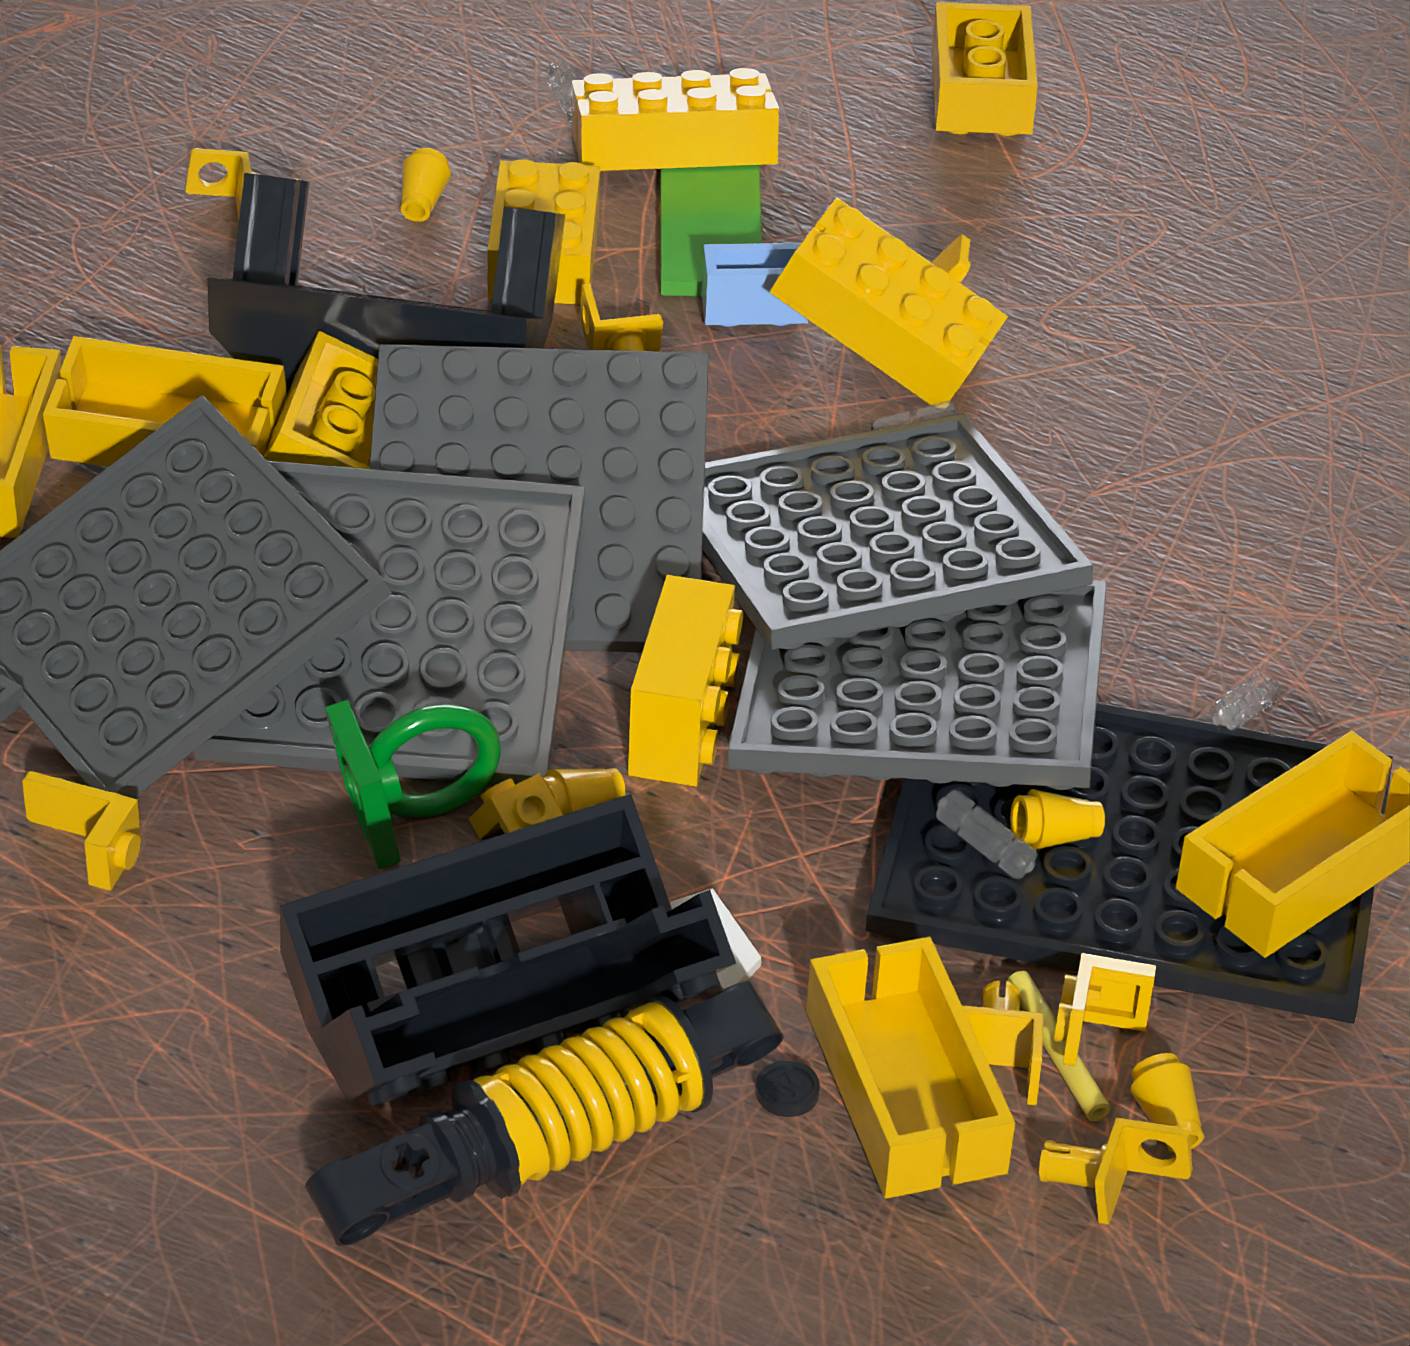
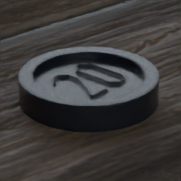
(787, 1088)

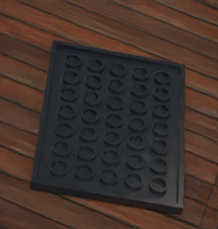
(1119, 889)

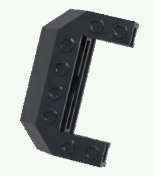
(274, 320)
(461, 964)

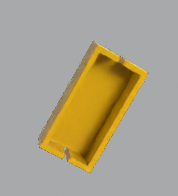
(675, 120)
(888, 303)
(124, 392)
(23, 431)
(1300, 845)
(909, 1068)

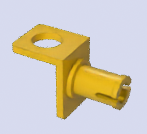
(231, 185)
(618, 334)
(1008, 1034)
(1108, 1167)

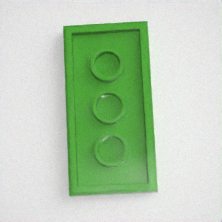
(703, 209)

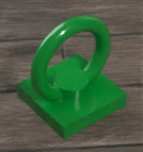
(373, 780)

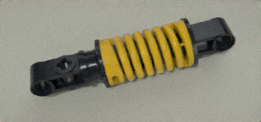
(549, 1110)

